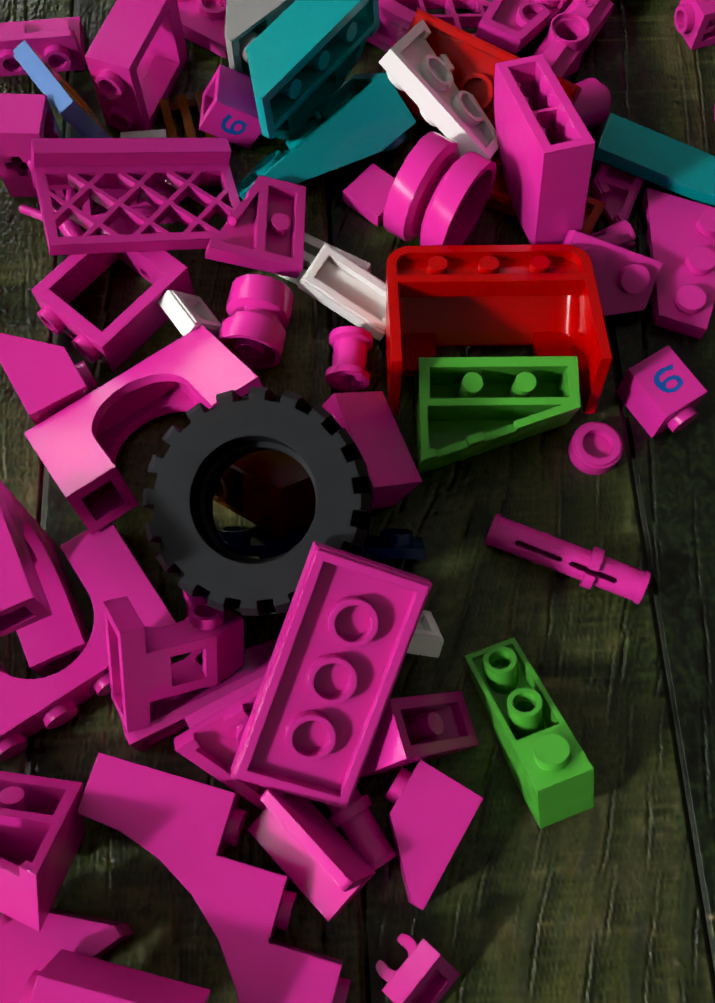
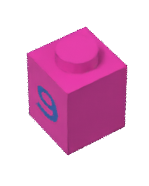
(230, 108)
(661, 392)

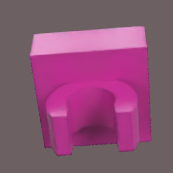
(421, 977)

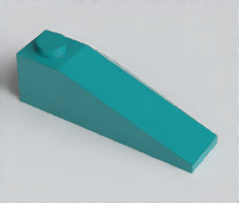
(351, 125)

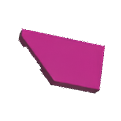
(617, 190)

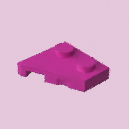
(264, 229)
(620, 274)

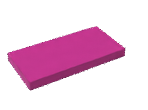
(330, 676)

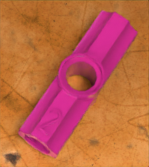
(572, 34)

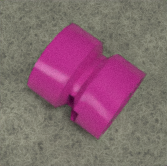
(257, 320)

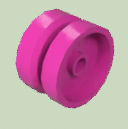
(438, 193)

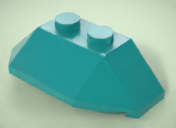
(306, 59)

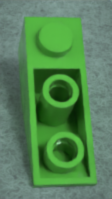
(532, 734)

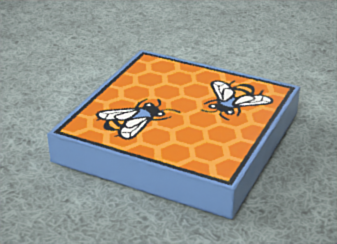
(60, 93)

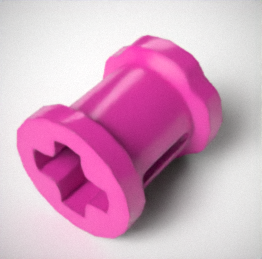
(349, 358)

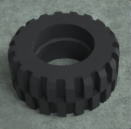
(201, 457)

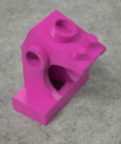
(142, 655)

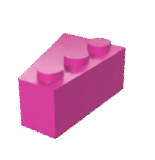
(36, 842)

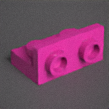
(55, 39)

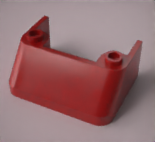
(495, 299)

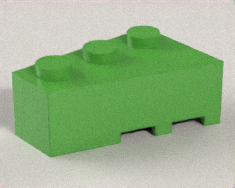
(488, 403)

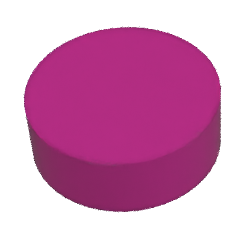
(595, 448)

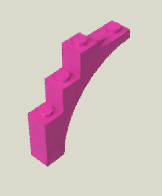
(244, 904)

